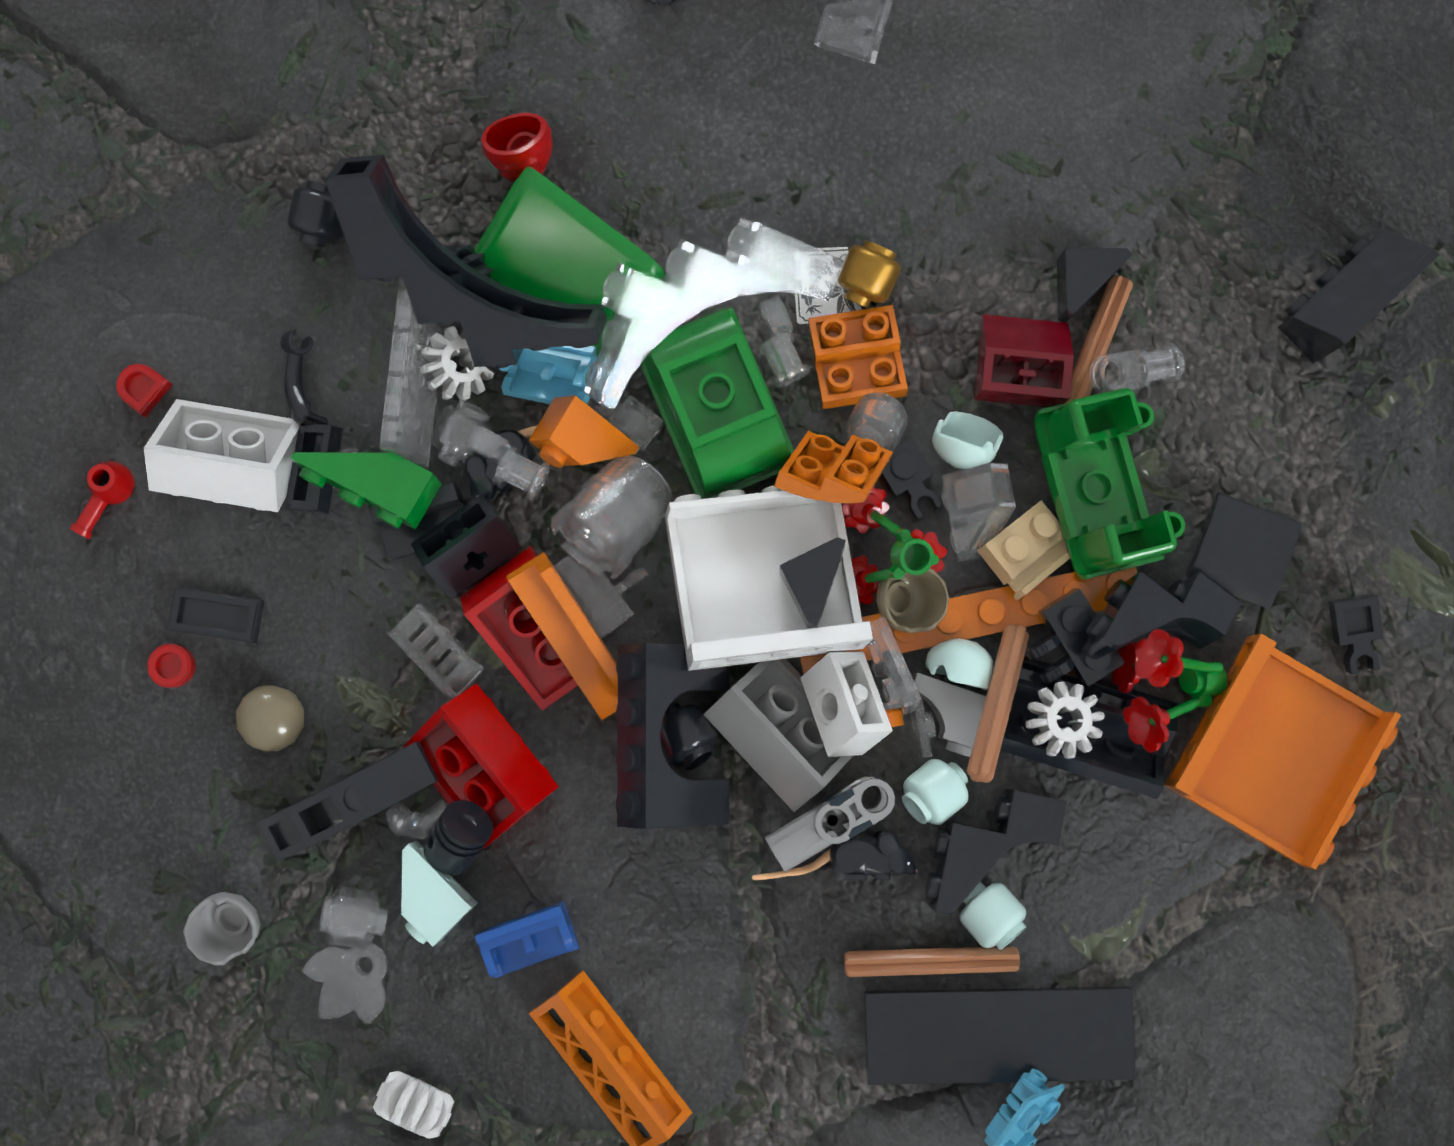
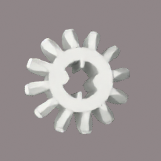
(445, 371)
(1062, 702)
(413, 1104)

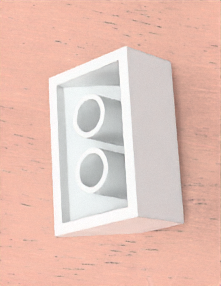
(222, 455)

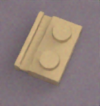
(1027, 550)

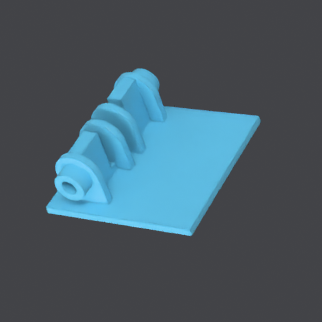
(1027, 1109)

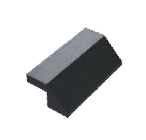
(1113, 756)

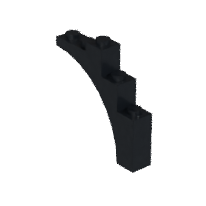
(393, 243)

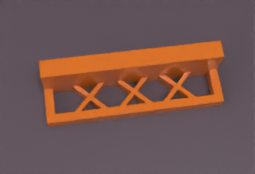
(568, 632)
(616, 1061)

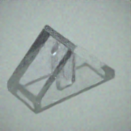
(854, 28)

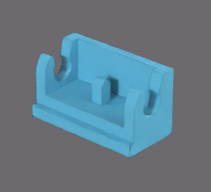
(549, 374)

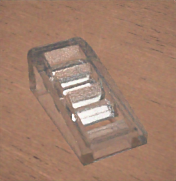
(460, 676)

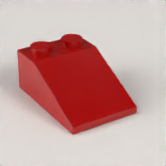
(515, 636)

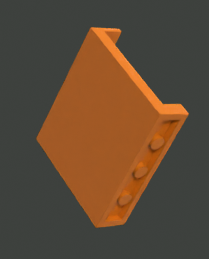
(1282, 753)

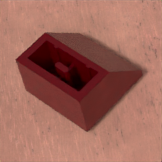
(1024, 361)

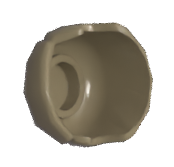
(913, 601)
(270, 718)

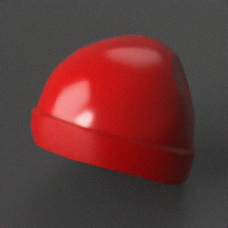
(518, 143)

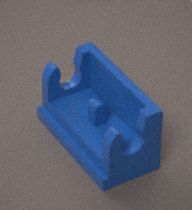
(527, 940)

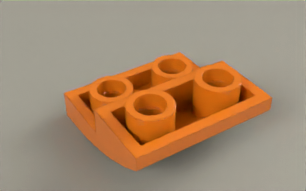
(857, 355)
(833, 472)

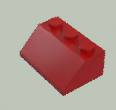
(483, 760)

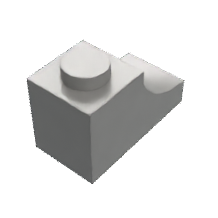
(955, 709)

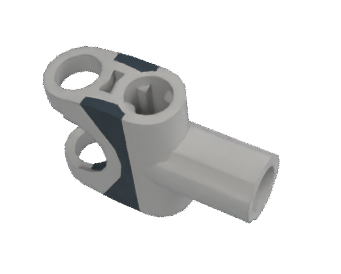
(812, 833)

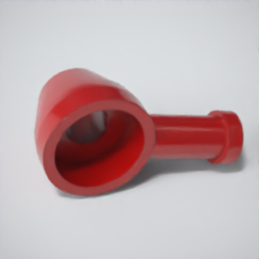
(114, 492)

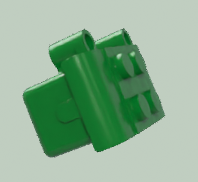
(1099, 486)

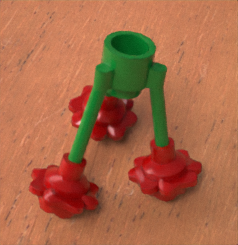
(909, 554)

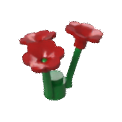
(1158, 661)

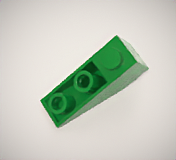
(382, 480)

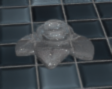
(345, 983)

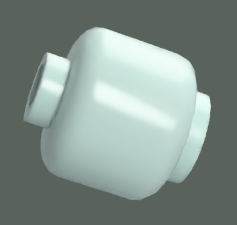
(935, 791)
(993, 915)

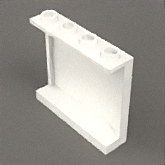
(731, 581)

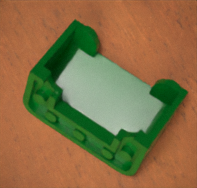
(556, 246)

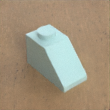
(430, 899)

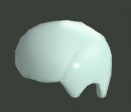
(966, 440)
(961, 662)

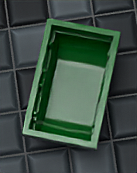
(716, 406)

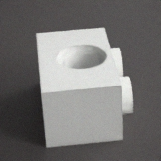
(846, 704)

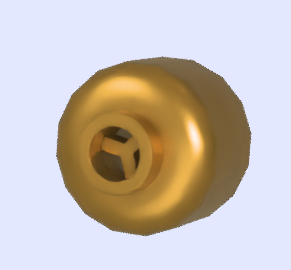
(869, 273)

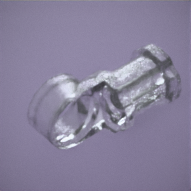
(780, 348)
(1128, 365)
(512, 466)

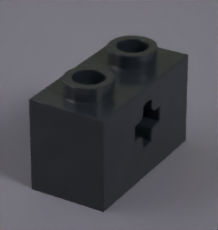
(466, 546)

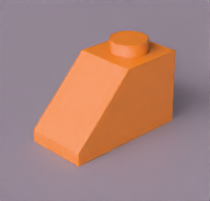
(578, 435)

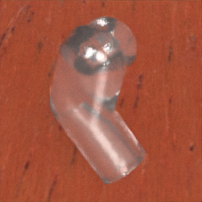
(413, 824)

